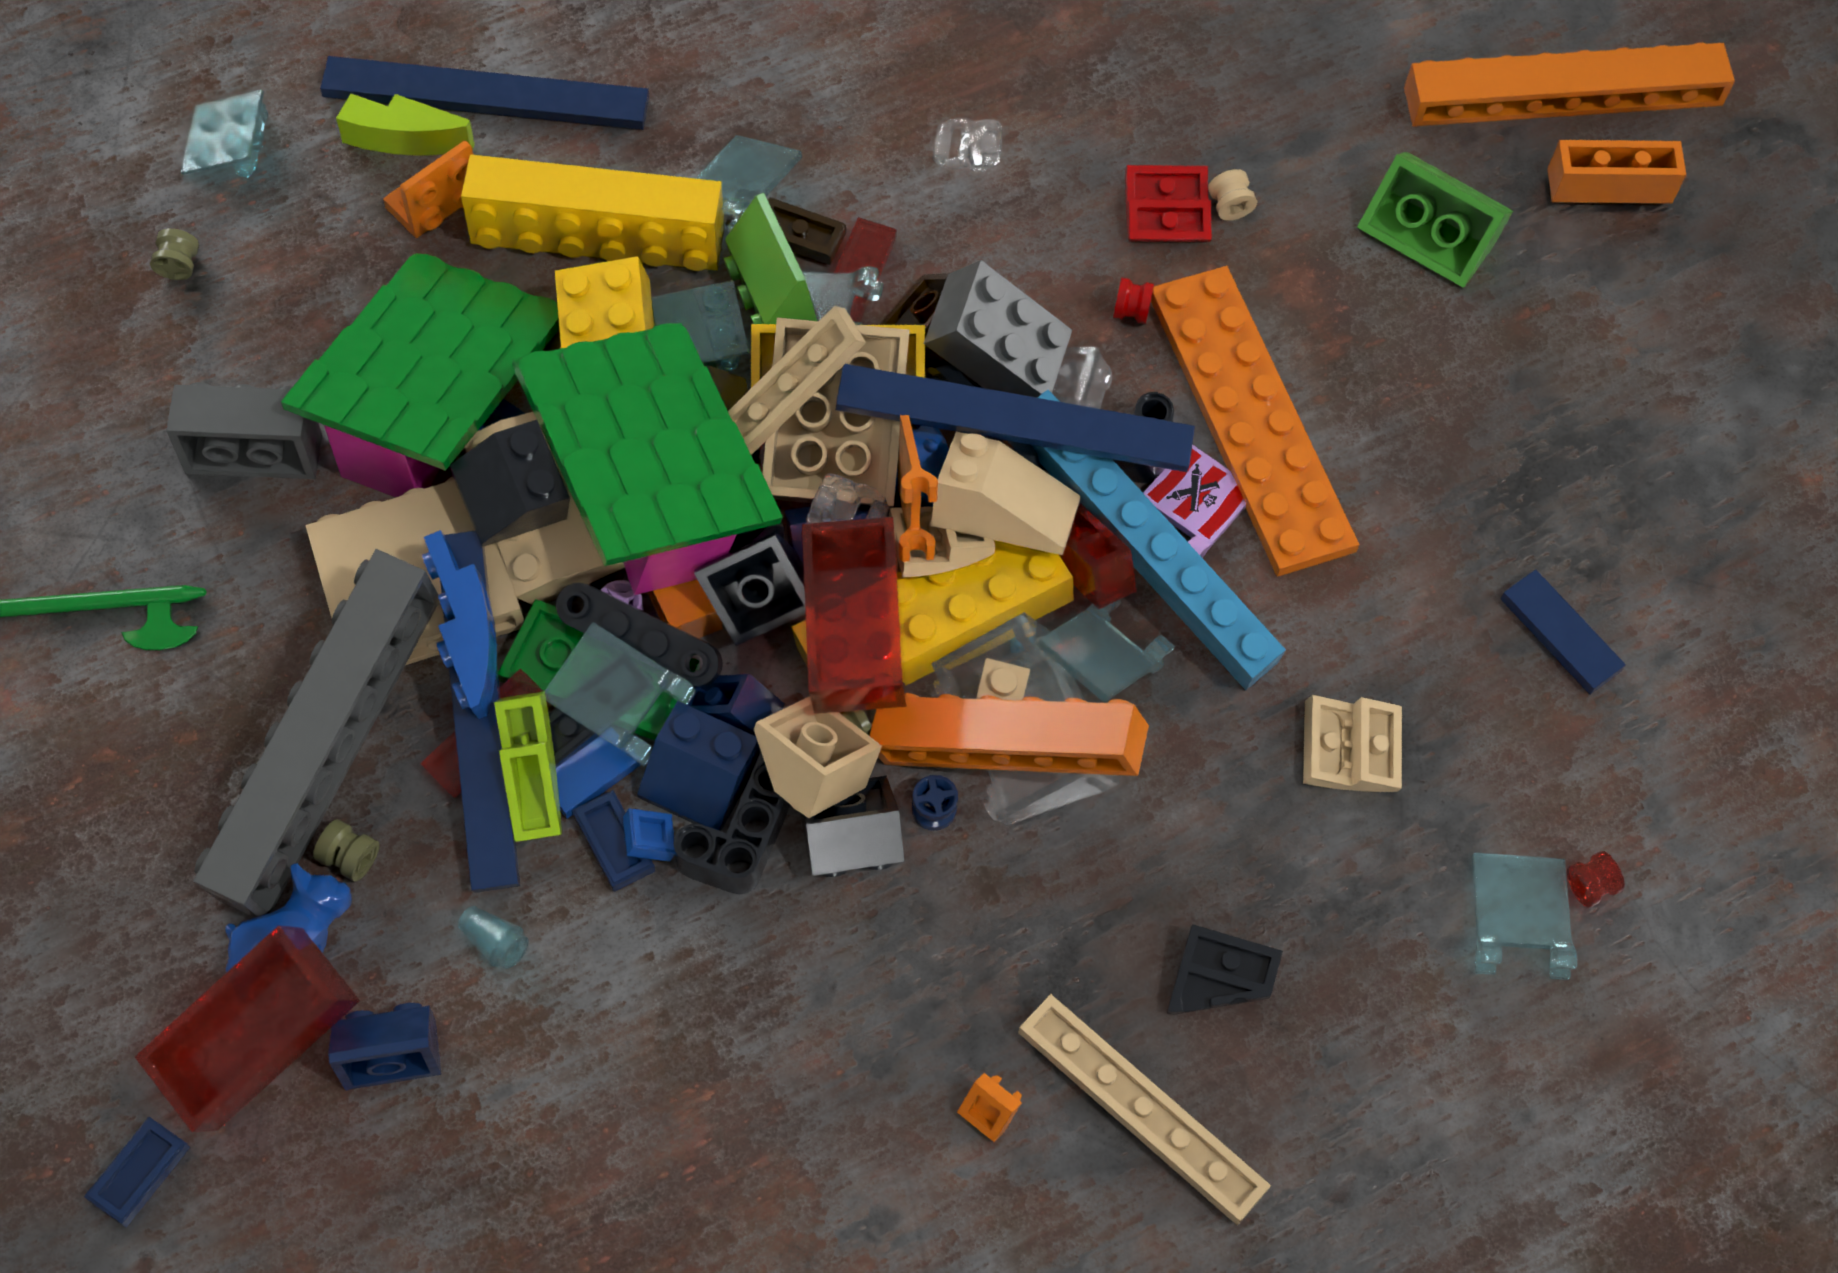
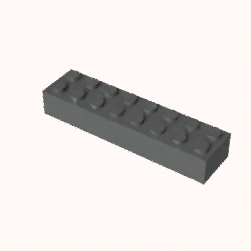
(318, 735)

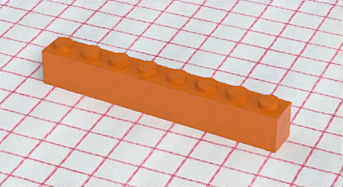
(1568, 84)

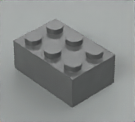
(997, 333)
(241, 432)

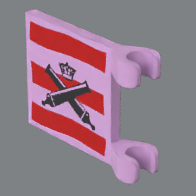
(1199, 500)

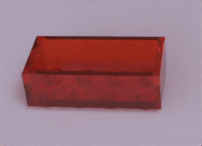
(853, 615)
(247, 1029)

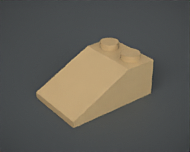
(1002, 496)

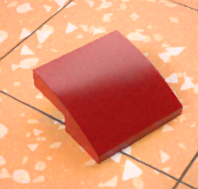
(1167, 203)

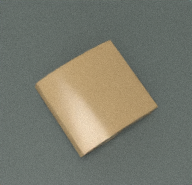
(952, 548)
(1353, 745)

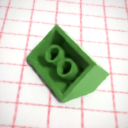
(1434, 218)
(766, 267)

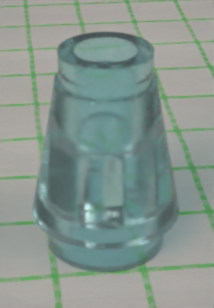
(494, 937)

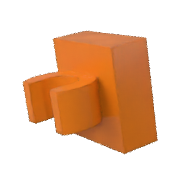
(990, 1106)

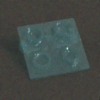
(227, 134)
(711, 320)

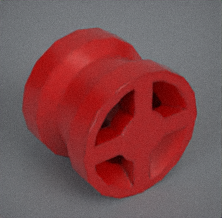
(1133, 300)

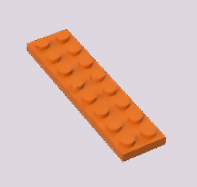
(1253, 421)

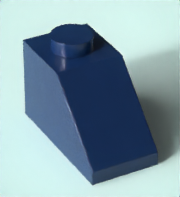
(737, 701)

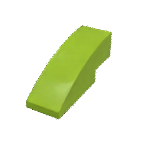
(401, 127)
(529, 766)

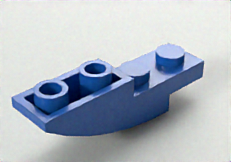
(471, 637)

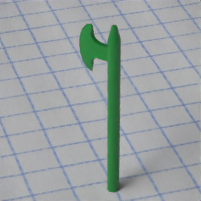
(156, 634)

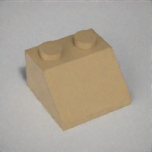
(815, 756)

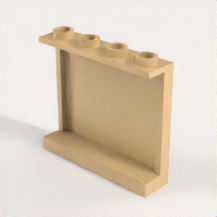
(399, 530)

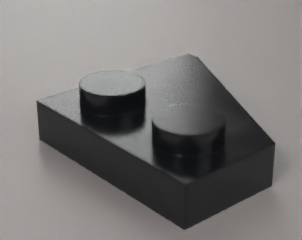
(1222, 972)

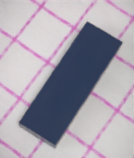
(1563, 631)

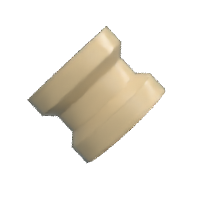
(1232, 194)

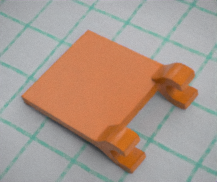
(911, 482)

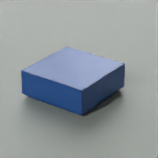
(649, 834)

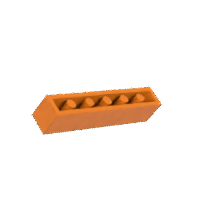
(1013, 734)

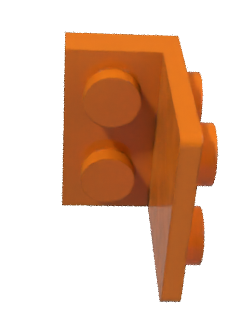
(431, 193)

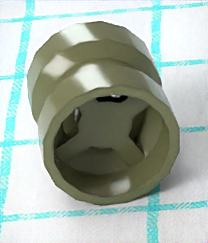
(346, 850)

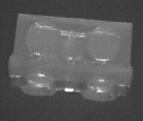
(1083, 377)

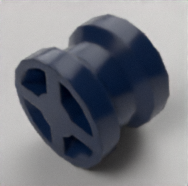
(935, 791)

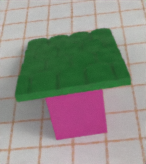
(420, 372)
(647, 452)

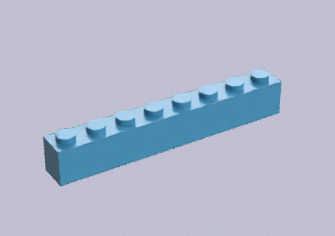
(1168, 562)

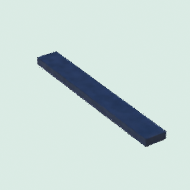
(487, 92)
(1015, 417)
(484, 796)

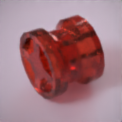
(1595, 879)

